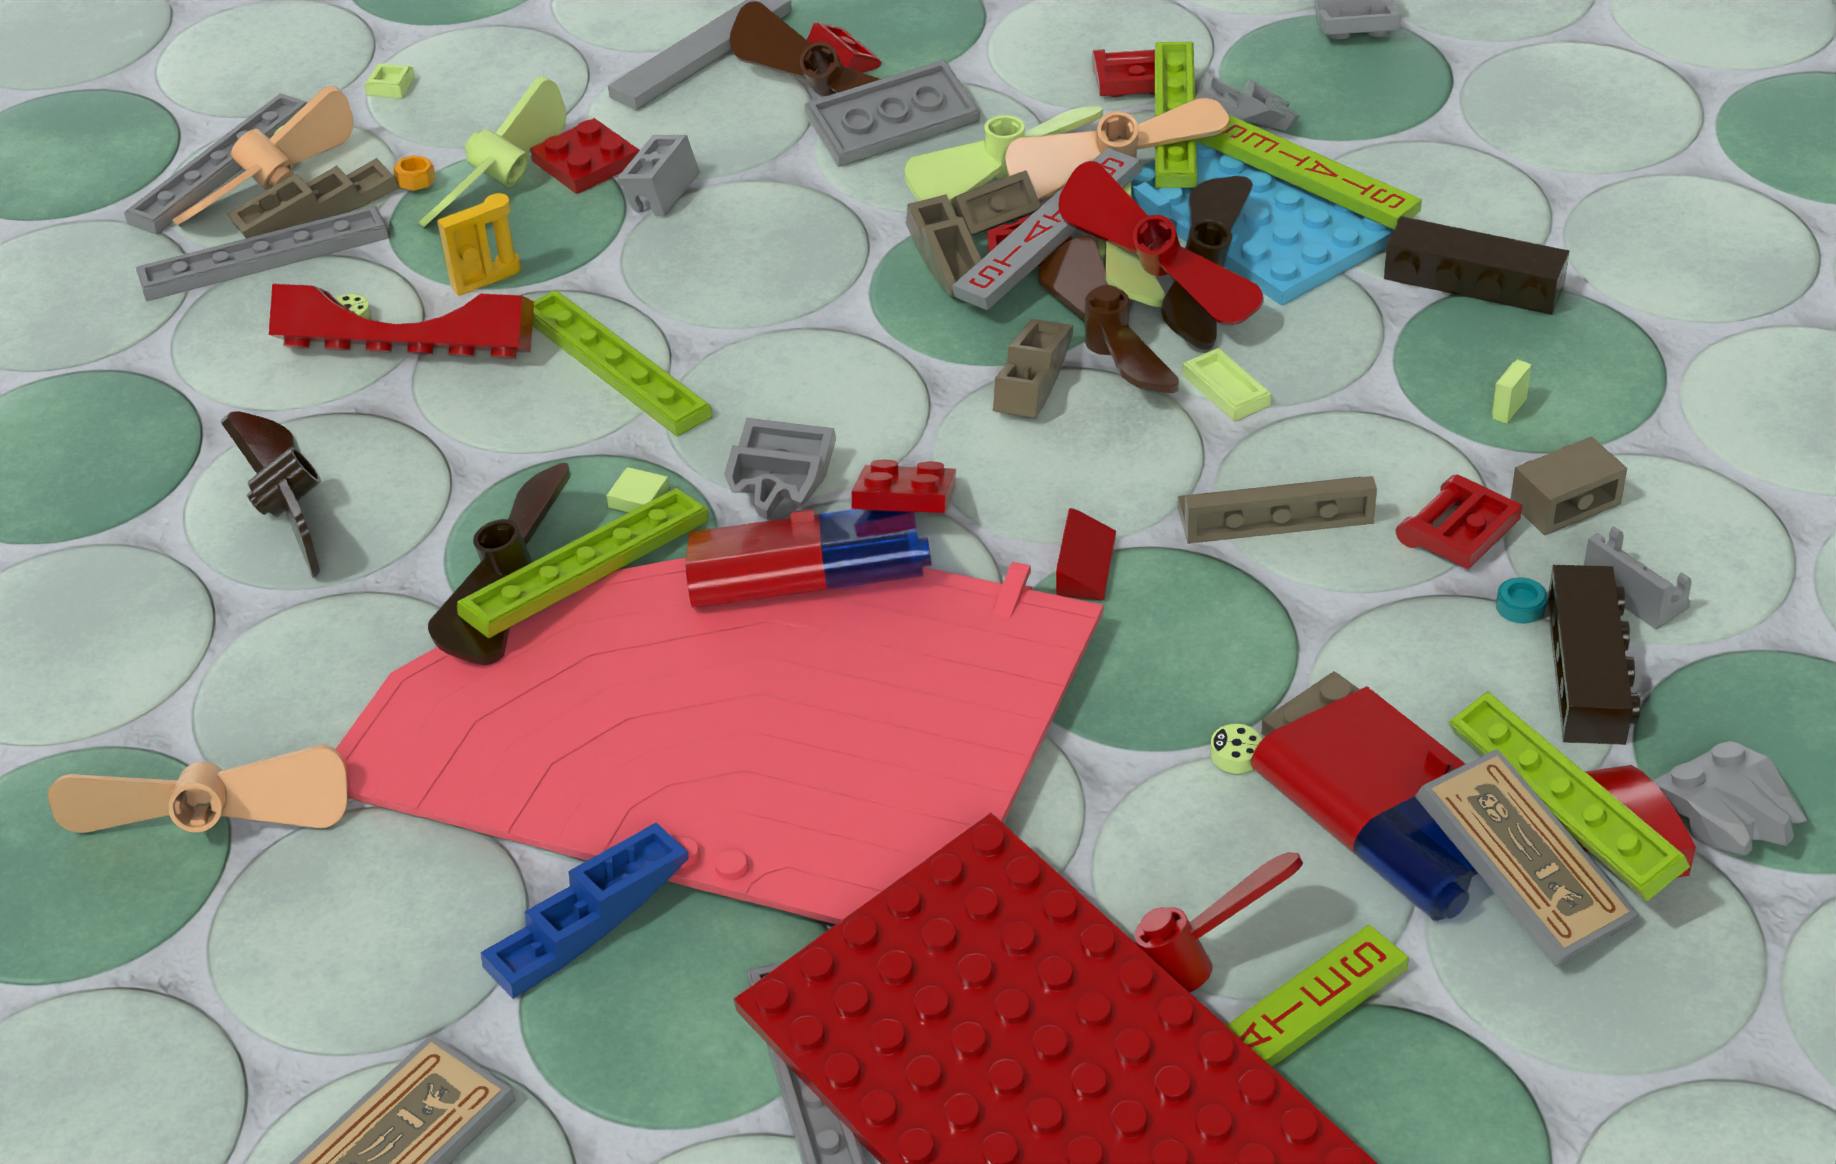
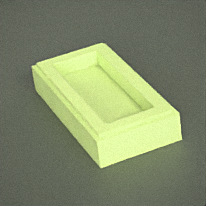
(1226, 384)

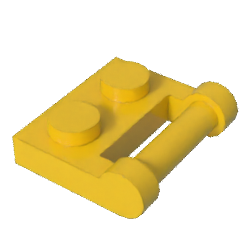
(468, 249)

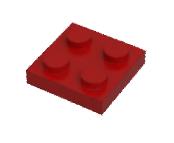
(584, 155)
(903, 488)

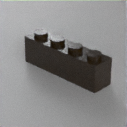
(1476, 265)
(1591, 655)

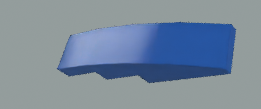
(595, 903)

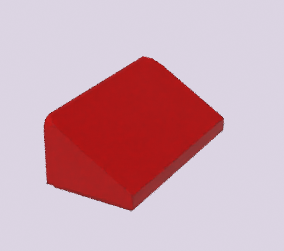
(849, 49)
(1084, 557)

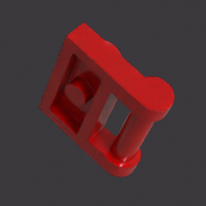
(1124, 72)
(1469, 529)

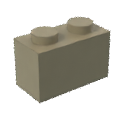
(1568, 485)

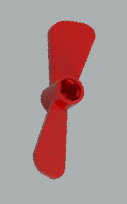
(1105, 210)
(1175, 941)

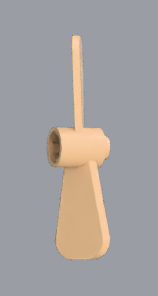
(314, 129)
(1055, 157)
(289, 789)

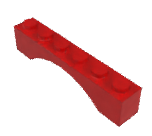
(485, 323)

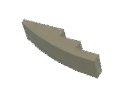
(300, 202)

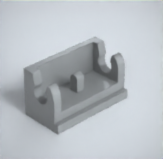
(660, 173)
(1646, 592)

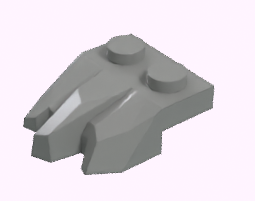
(1345, 17)
(1251, 104)
(779, 462)
(1733, 798)

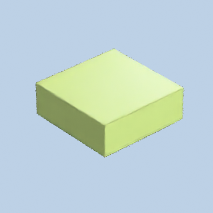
(389, 80)
(1511, 391)
(636, 489)

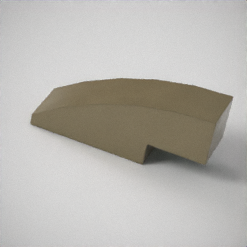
(942, 240)
(1031, 368)

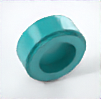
(1521, 600)

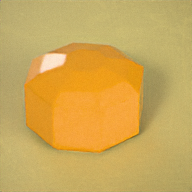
(414, 173)

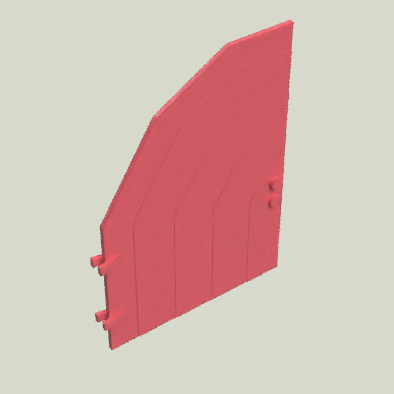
(776, 738)

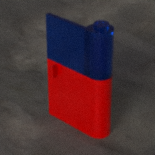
(803, 555)
(1358, 778)

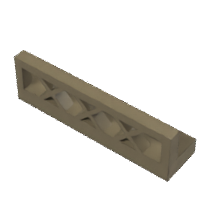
(1278, 509)

